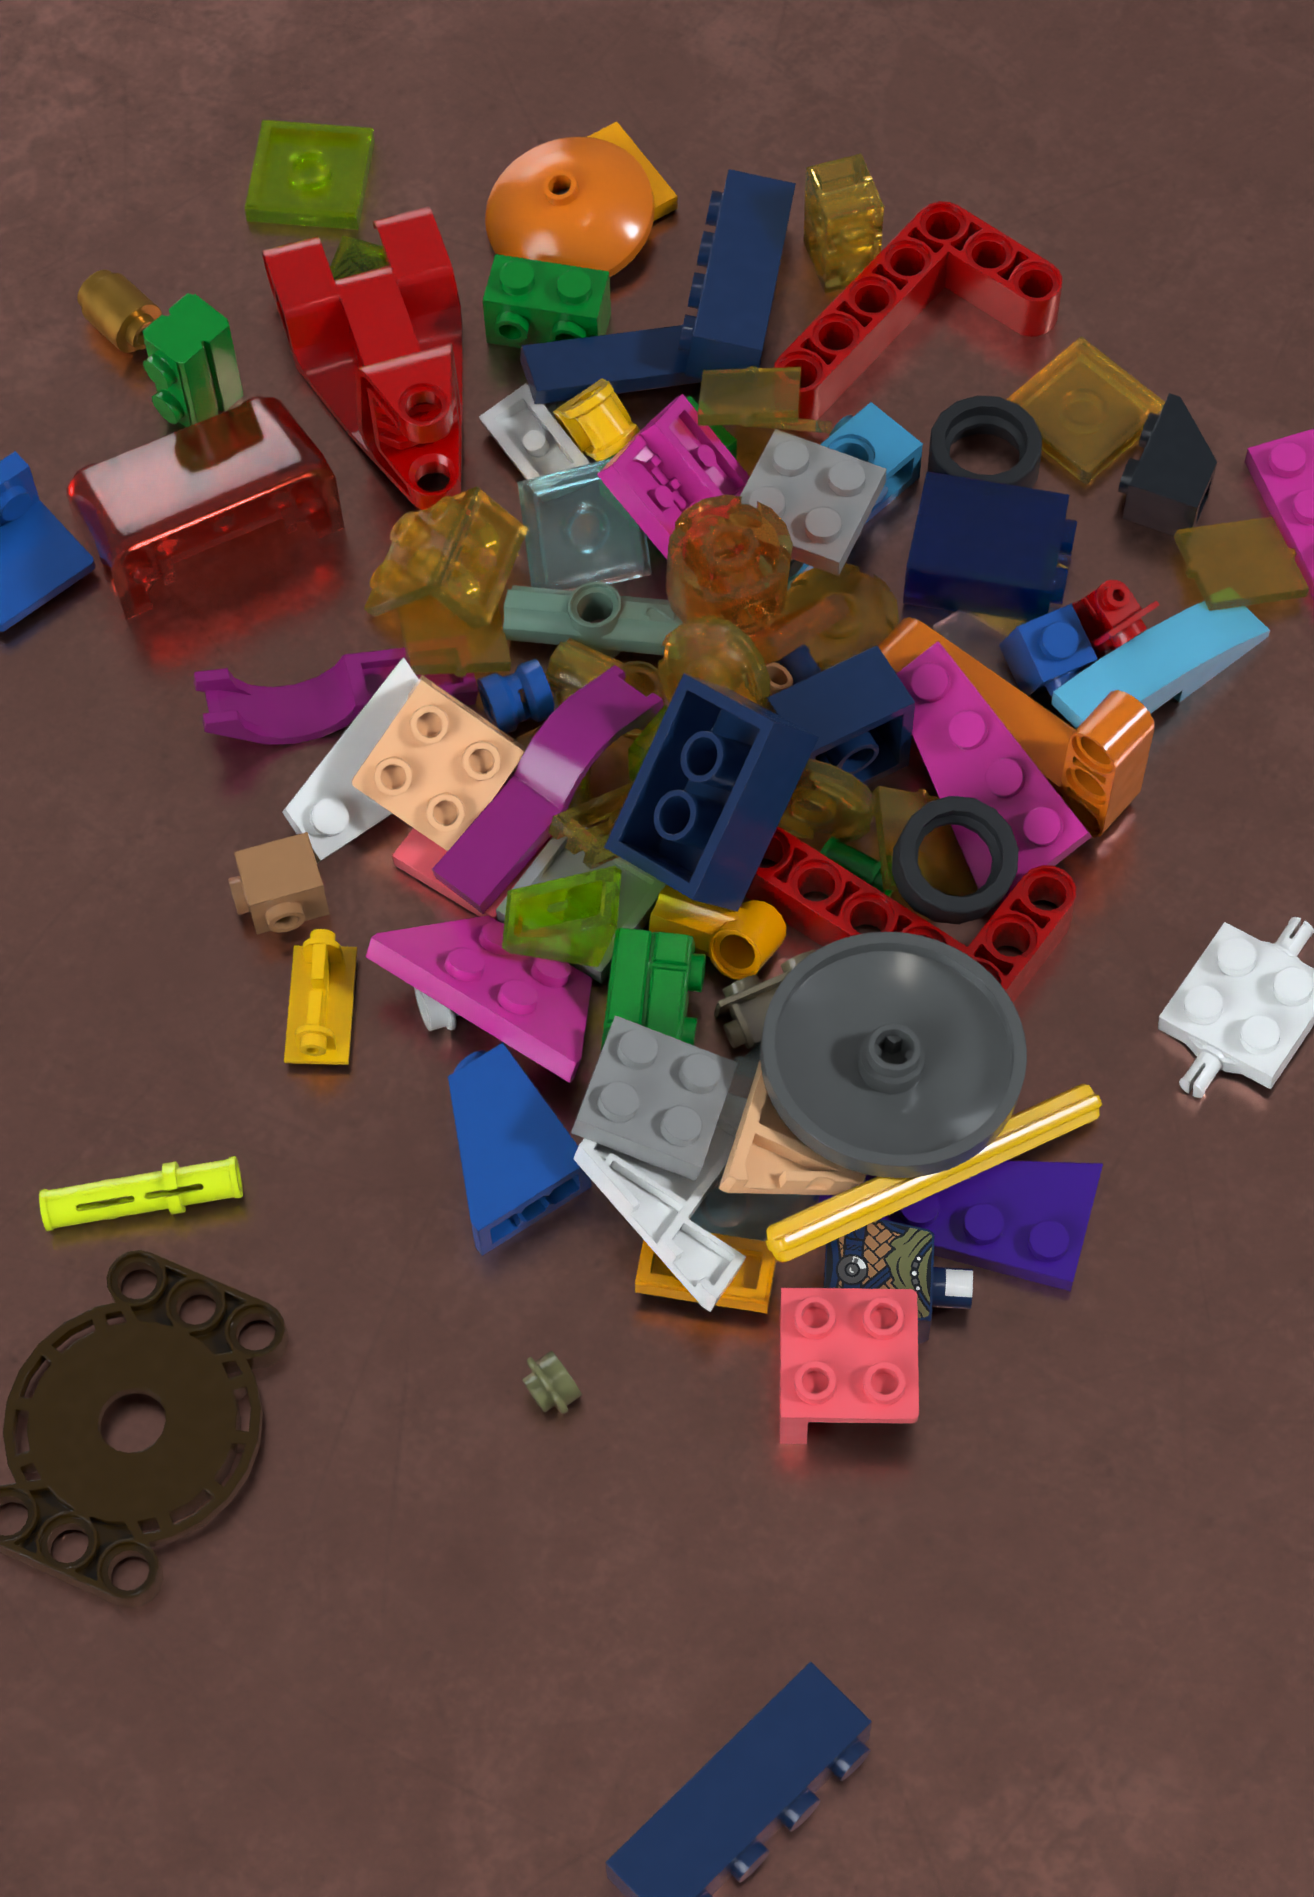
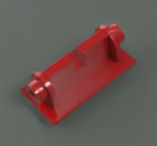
(1111, 616)

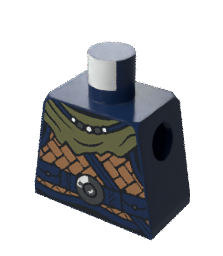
(897, 1258)

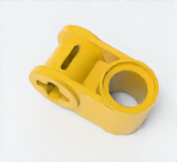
(597, 421)

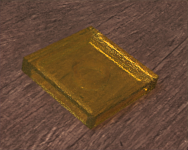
(1086, 409)

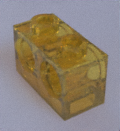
(841, 220)

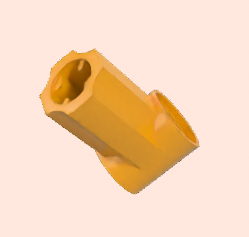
(732, 939)

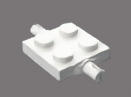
(1243, 1006)

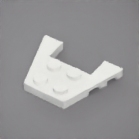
(663, 1202)

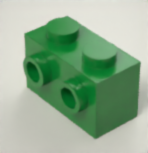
(544, 302)

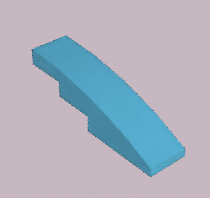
(1164, 660)

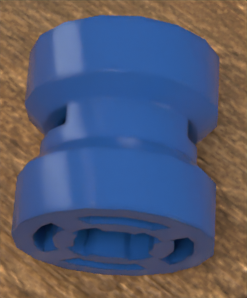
(516, 696)

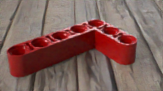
(932, 252)
(856, 903)

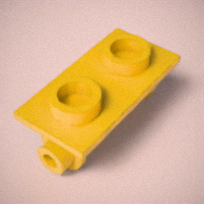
(321, 1001)

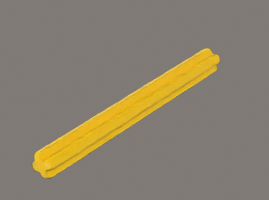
(884, 1195)

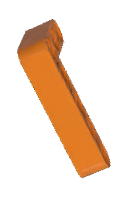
(1090, 767)

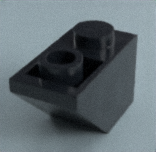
(1174, 473)

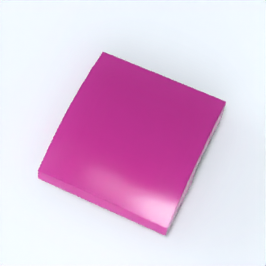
(670, 469)

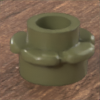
(551, 1383)

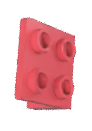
(847, 1358)

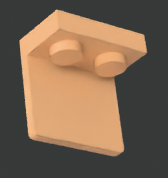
(438, 764)

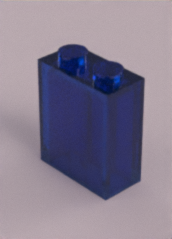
(988, 548)

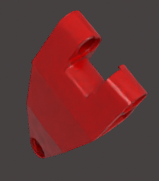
(382, 348)

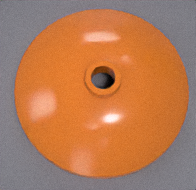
(592, 225)

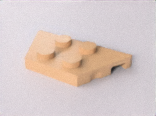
(773, 1160)

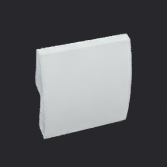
(532, 435)

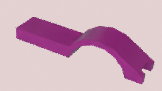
(310, 707)
(543, 785)

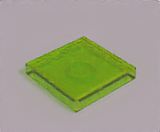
(309, 174)

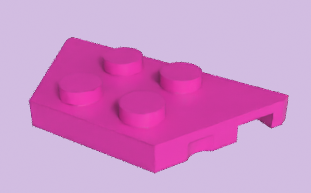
(517, 998)

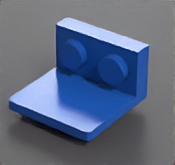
(35, 548)

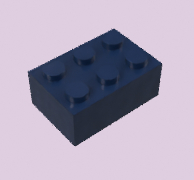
(710, 793)

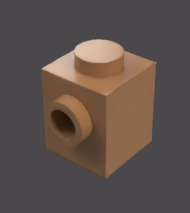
(279, 884)

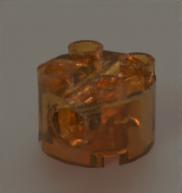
(729, 563)

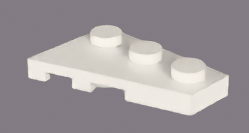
(327, 801)

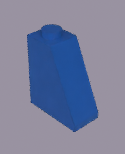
(510, 1148)

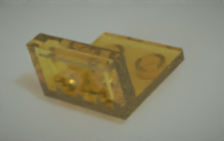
(451, 551)

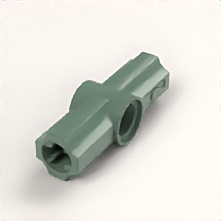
(557, 615)

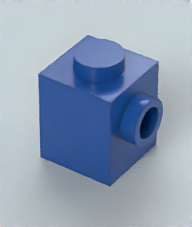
(1048, 651)

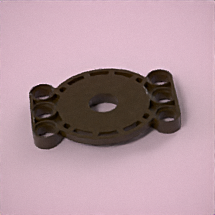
(123, 1493)

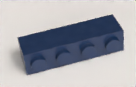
(740, 273)
(746, 1793)

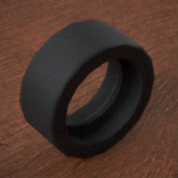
(993, 417)
(990, 828)

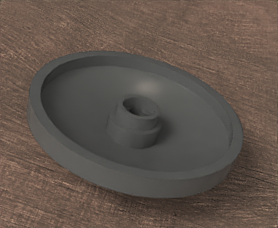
(893, 1054)

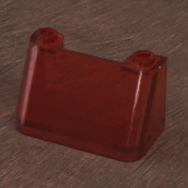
(200, 492)

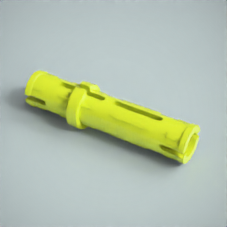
(141, 1193)

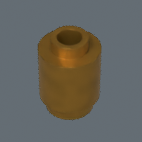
(117, 309)

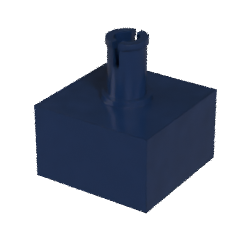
(853, 709)

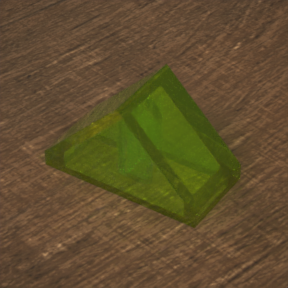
(564, 917)

